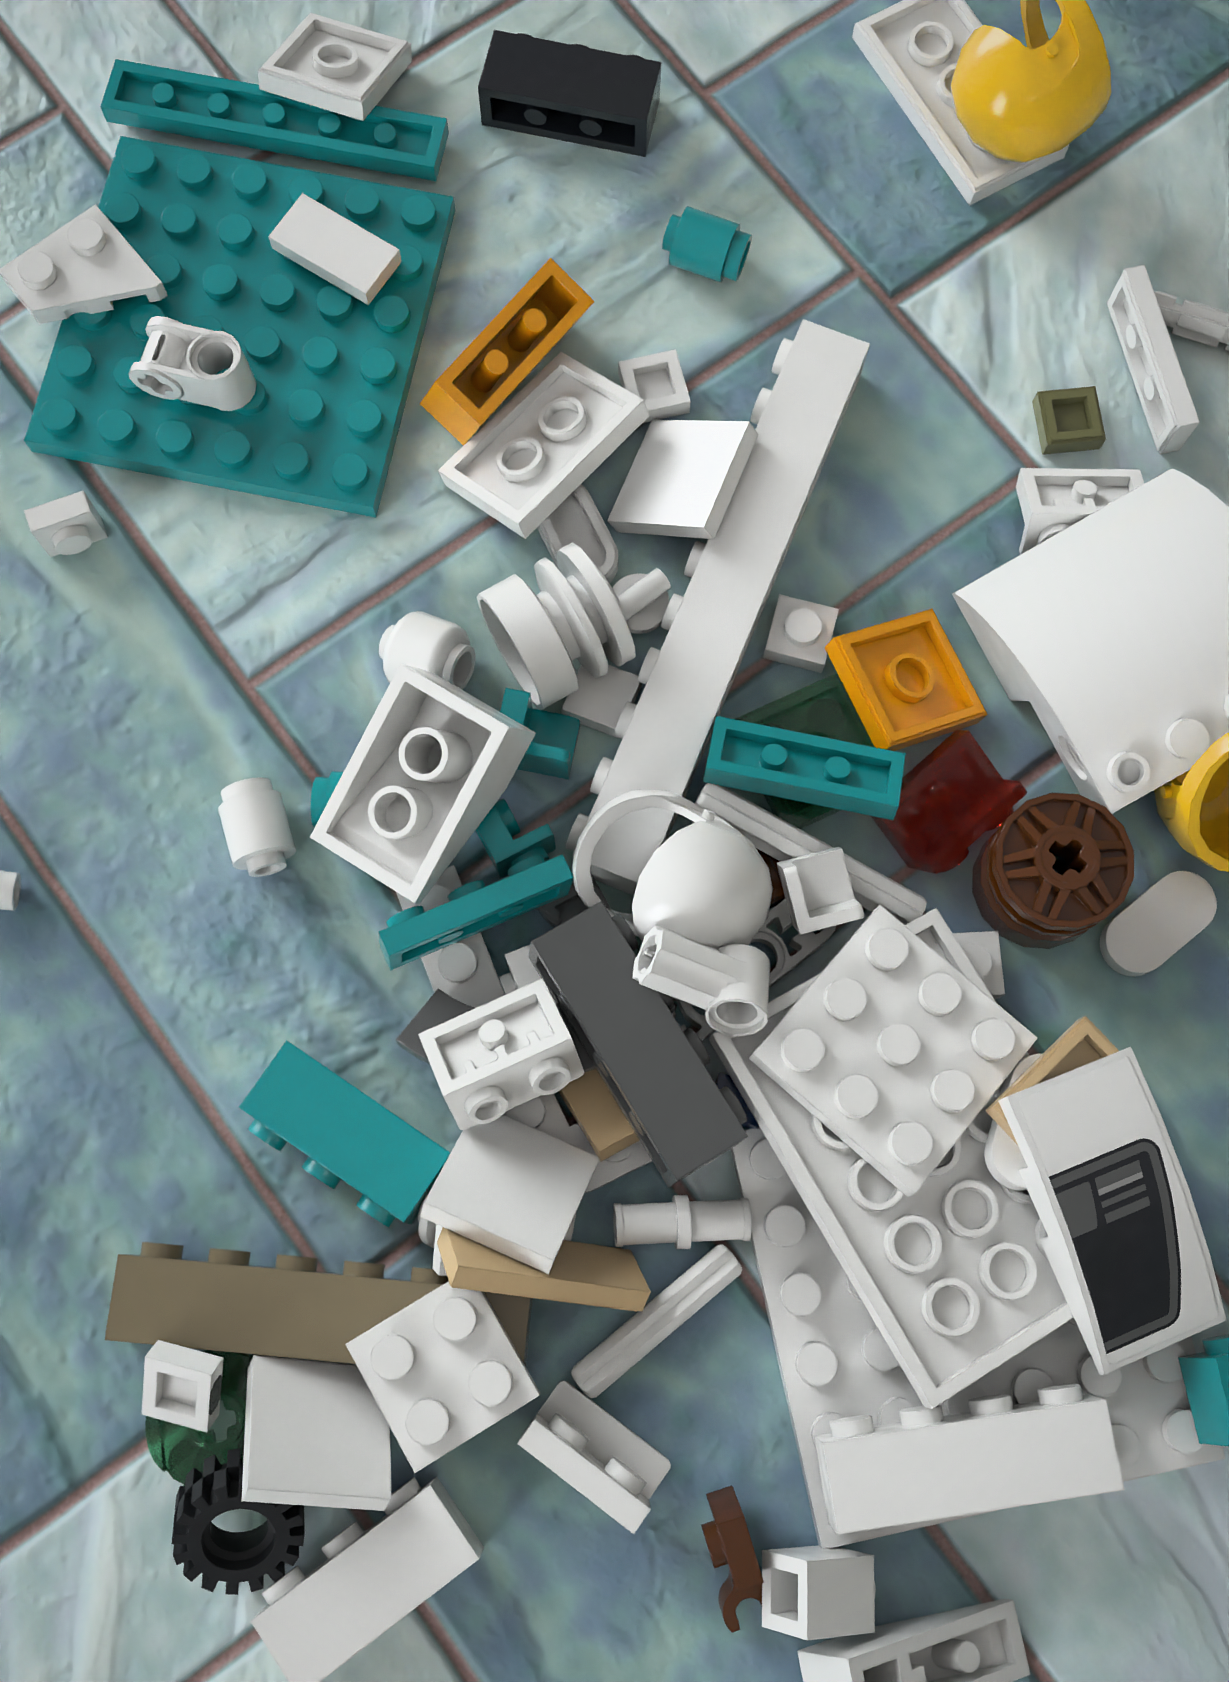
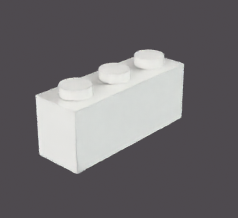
(366, 1582)

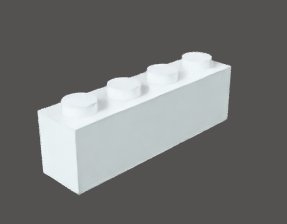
(967, 1460)

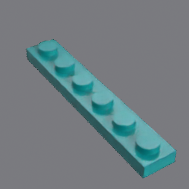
(260, 120)

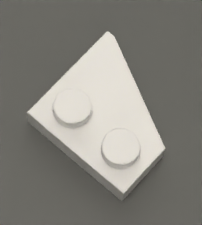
(80, 270)

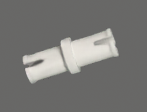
(681, 1222)

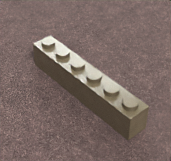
(269, 1309)

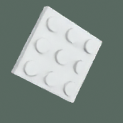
(893, 1050)

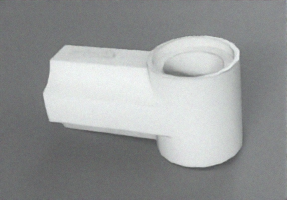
(723, 981)

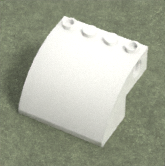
(1118, 636)

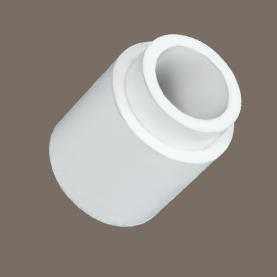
(256, 827)

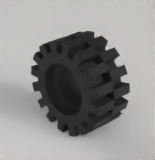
(226, 1554)

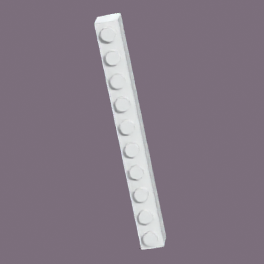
(724, 599)

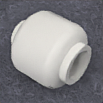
(428, 645)

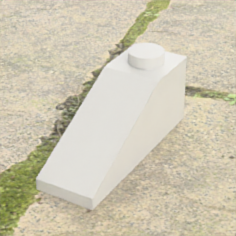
(947, 1646)

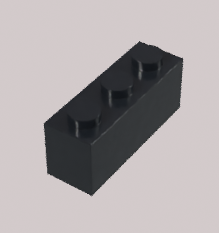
(569, 92)

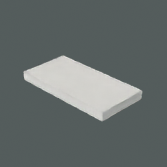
(916, 55)

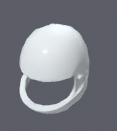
(698, 883)

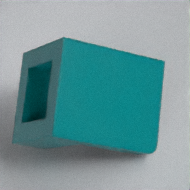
(555, 736)

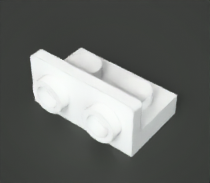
(1061, 497)
(502, 1055)
(596, 1455)

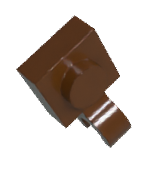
(732, 1545)

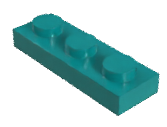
(805, 768)
(474, 909)

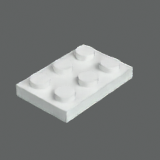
(543, 444)

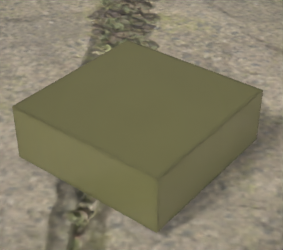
(1068, 420)

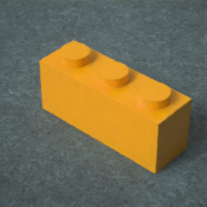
(506, 351)

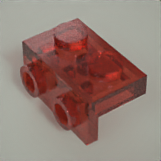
(949, 805)

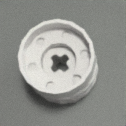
(566, 621)

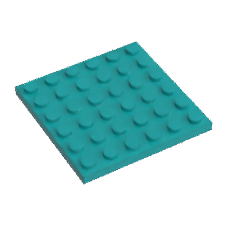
(322, 360)

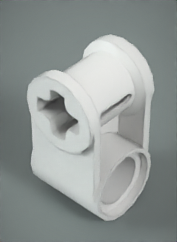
(183, 364)

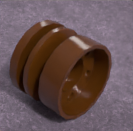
(1022, 891)

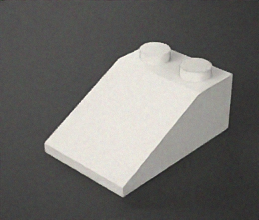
(420, 781)

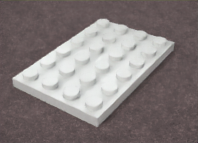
(942, 1272)

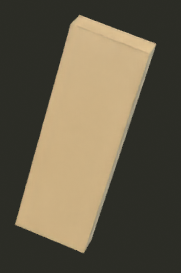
(578, 1276)

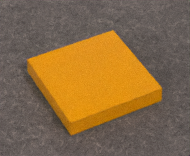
(905, 681)

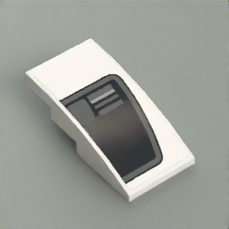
(1114, 1210)

